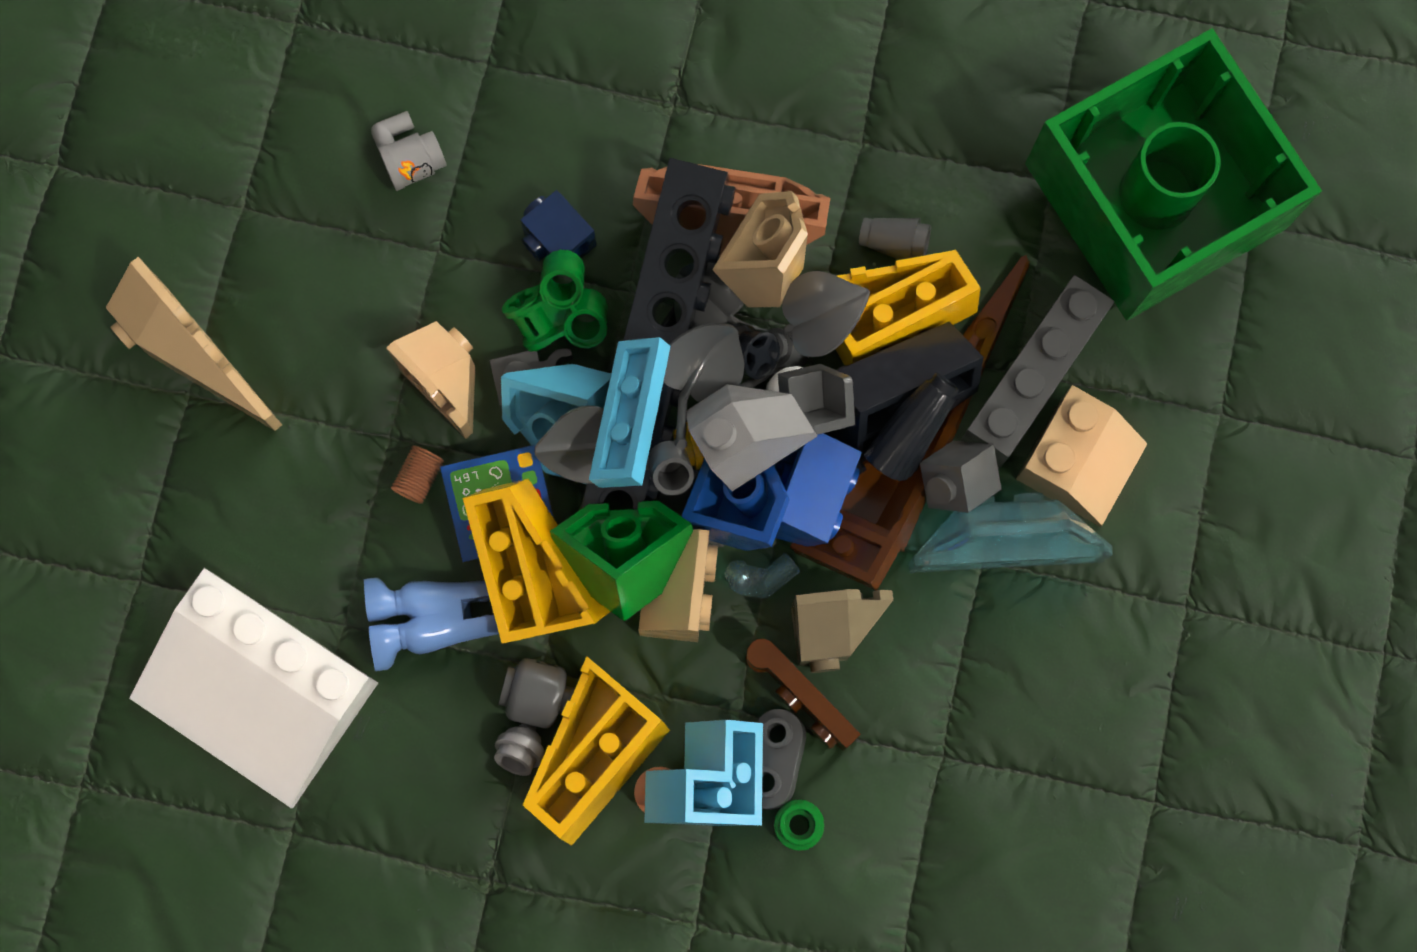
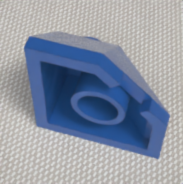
(740, 517)

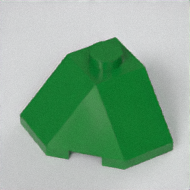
(623, 553)

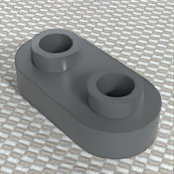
(781, 758)

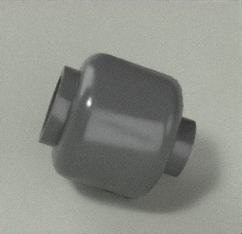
(535, 693)

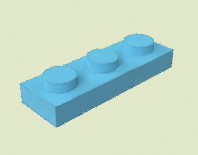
(629, 413)

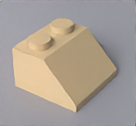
(1083, 456)

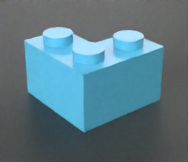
(718, 778)

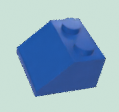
(816, 484)

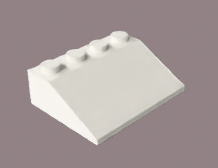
(250, 688)

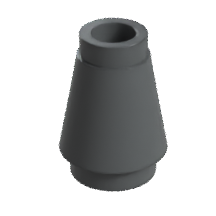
(896, 236)

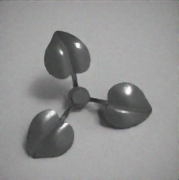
(816, 305)
(699, 366)

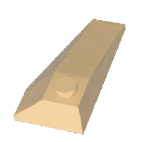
(165, 331)

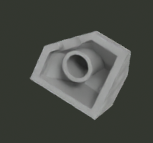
(747, 431)

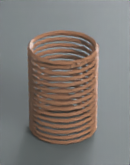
(420, 476)

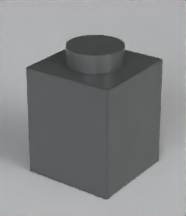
(960, 476)

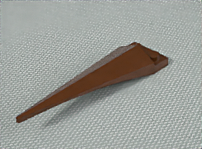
(883, 510)

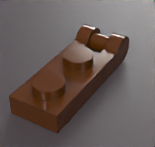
(799, 693)

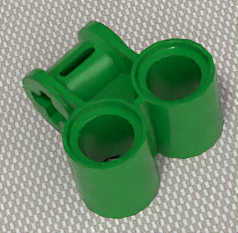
(552, 308)

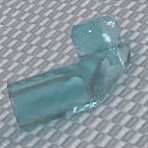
(758, 581)

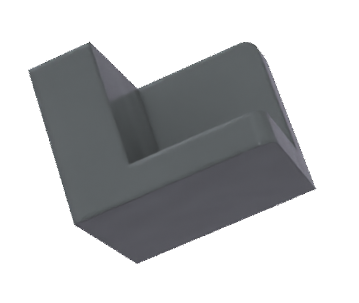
(822, 395)

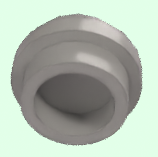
(519, 750)

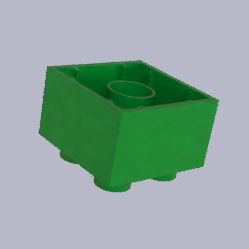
(1170, 173)

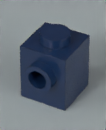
(555, 225)

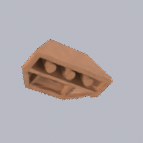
(748, 187)

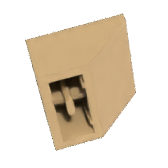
(683, 605)

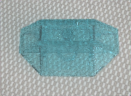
(1011, 535)

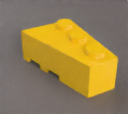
(908, 300)

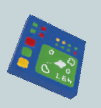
(486, 472)

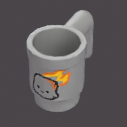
(409, 157)

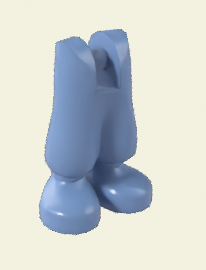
(437, 615)

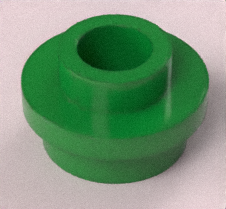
(815, 825)

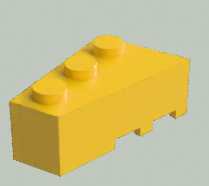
(523, 568)
(593, 753)

